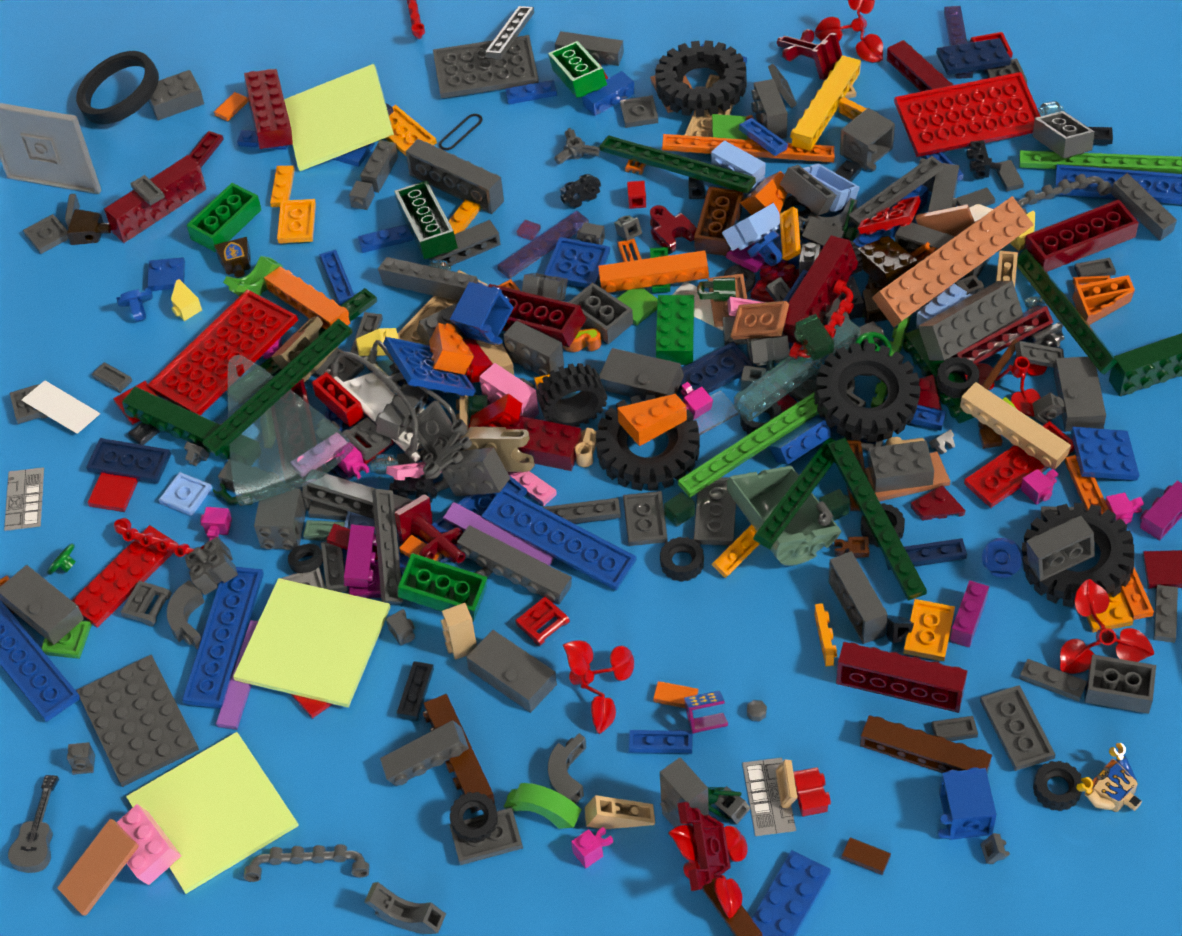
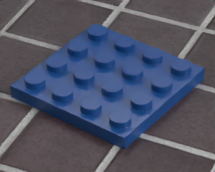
(417, 368)

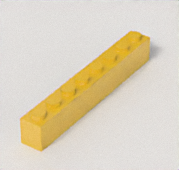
(825, 103)

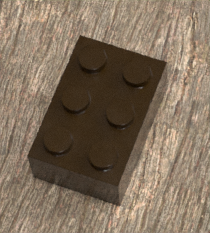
(885, 260)

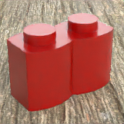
(810, 792)

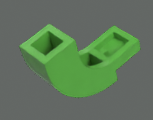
(255, 280)
(544, 801)

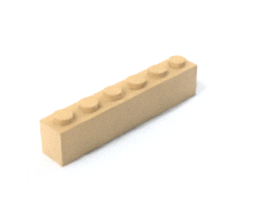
(1015, 426)

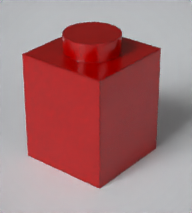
(636, 194)

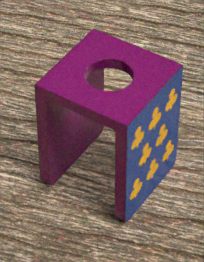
(707, 722)

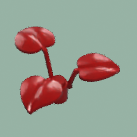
(870, 47)
(1024, 399)
(1131, 645)
(579, 657)
(727, 890)

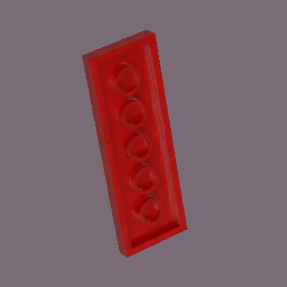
(1006, 472)
(119, 579)

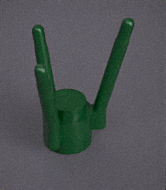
(851, 233)
(713, 795)

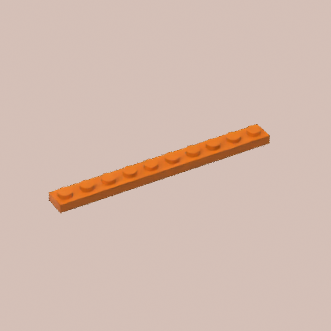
(706, 145)
(1090, 493)

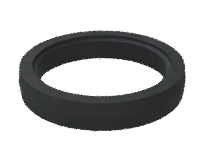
(131, 103)

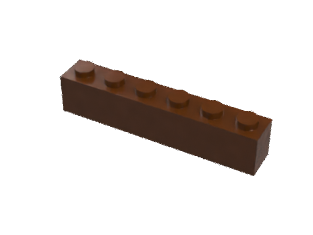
(921, 748)
(465, 767)

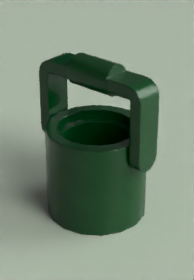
(722, 289)

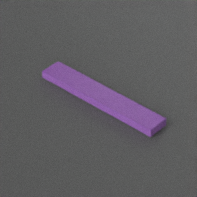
(462, 518)
(237, 692)

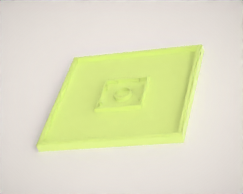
(338, 117)
(312, 642)
(215, 810)

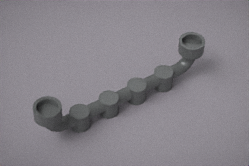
(1065, 187)
(359, 868)

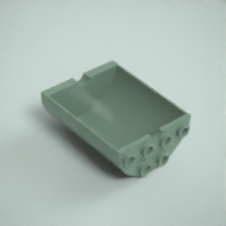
(758, 497)

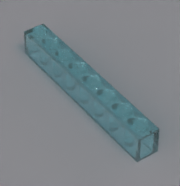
(788, 375)

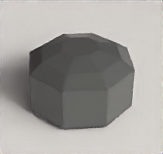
(756, 710)

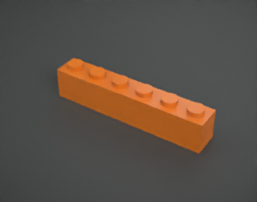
(654, 271)
(305, 297)

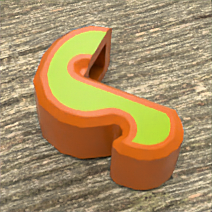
(585, 338)

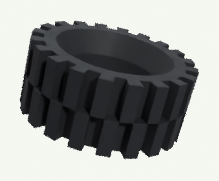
(576, 408)

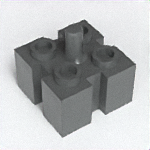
(545, 286)
(766, 350)
(210, 565)

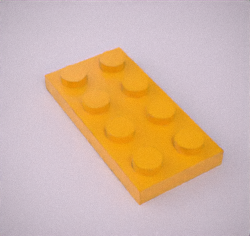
(407, 131)

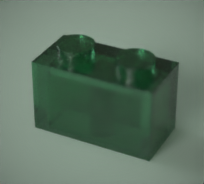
(814, 337)

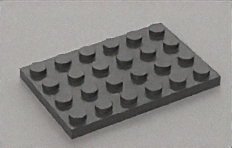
(468, 71)
(137, 720)

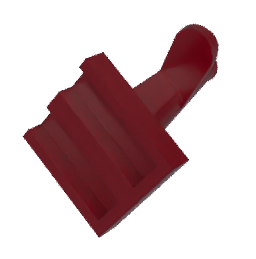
(824, 54)
(417, 521)

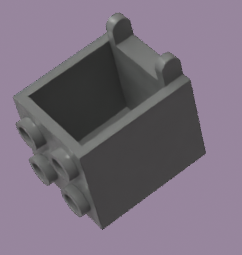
(867, 139)
(280, 520)

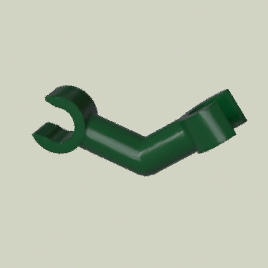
(225, 496)

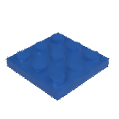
(577, 261)
(1104, 453)

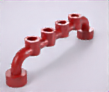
(417, 27)
(836, 319)
(123, 527)

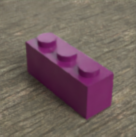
(1164, 512)
(360, 556)
(969, 614)

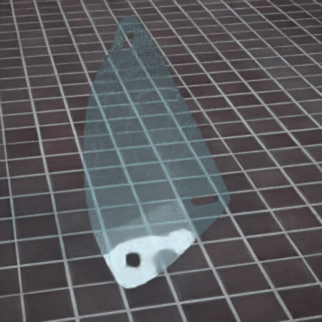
(269, 449)

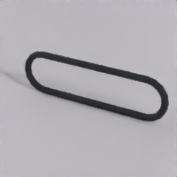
(449, 148)

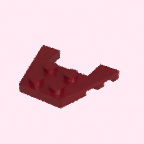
(710, 843)

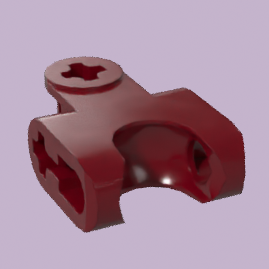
(668, 227)

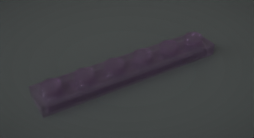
(956, 31)
(541, 245)

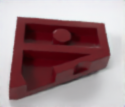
(929, 393)
(937, 505)

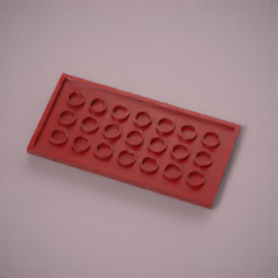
(966, 113)
(201, 369)

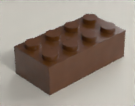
(719, 213)

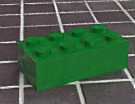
(577, 69)
(224, 216)
(675, 328)
(441, 585)

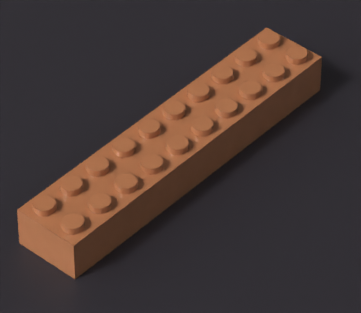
(952, 261)

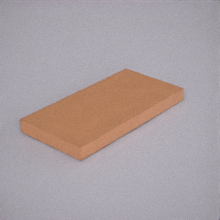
(940, 478)
(98, 867)

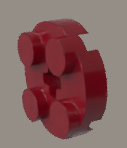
(782, 269)

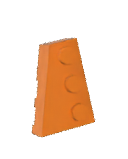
(765, 194)
(1102, 297)
(449, 350)
(652, 417)

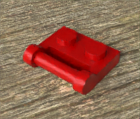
(539, 616)

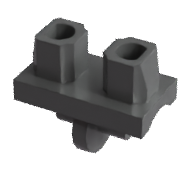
(1049, 336)

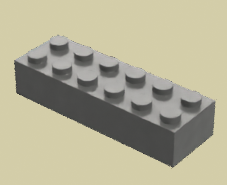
(455, 175)
(970, 320)

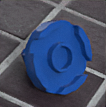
(766, 247)
(135, 300)
(1002, 557)

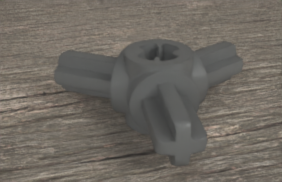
(575, 148)

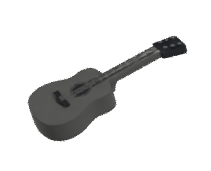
(32, 848)

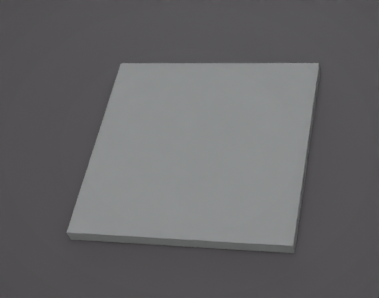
(45, 149)

